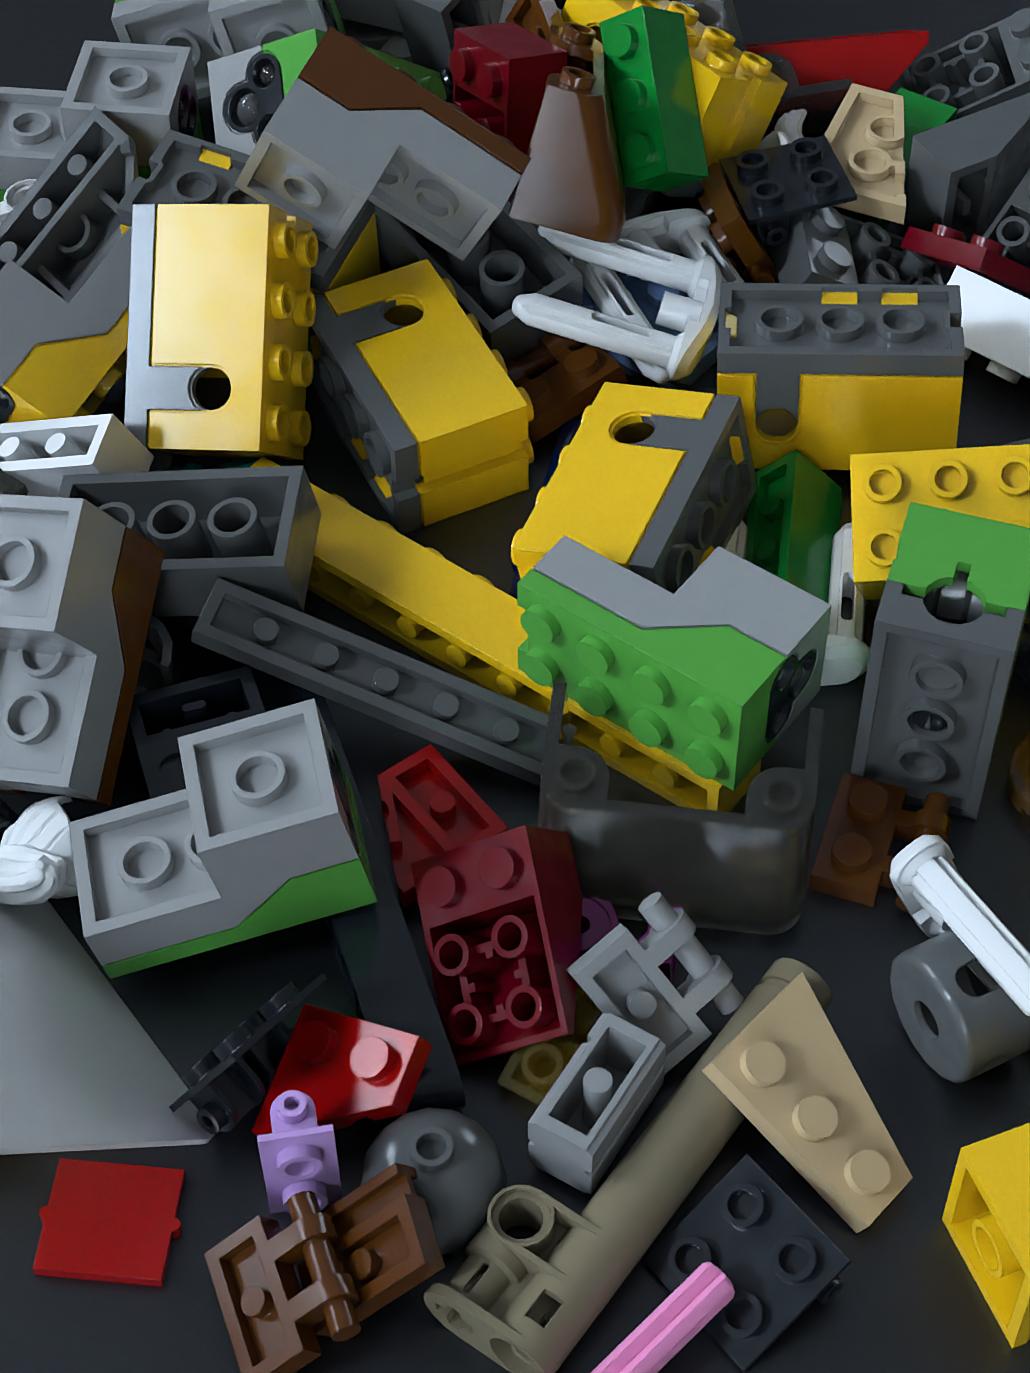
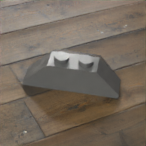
(70, 211)

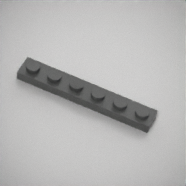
(374, 680)

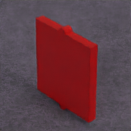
(110, 1222)

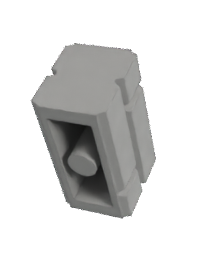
(596, 1102)

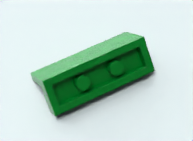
(794, 523)

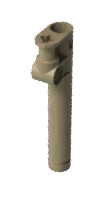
(583, 1259)

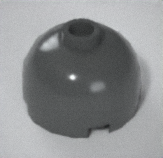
(454, 1165)

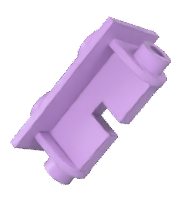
(298, 1153)

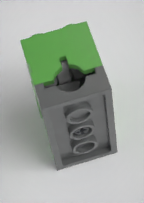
(943, 656)

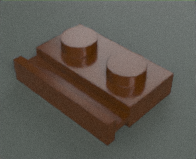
(382, 1240)

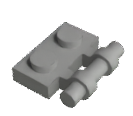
(627, 982)

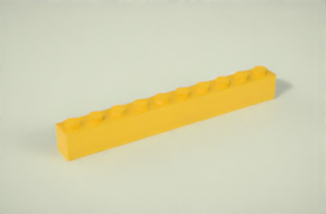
(474, 635)

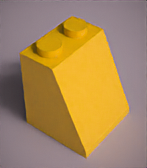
(991, 1224)

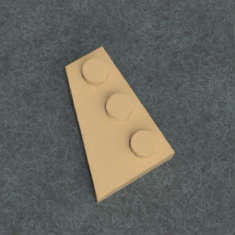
(869, 146)
(811, 1105)

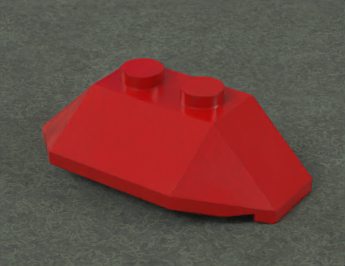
(866, 59)

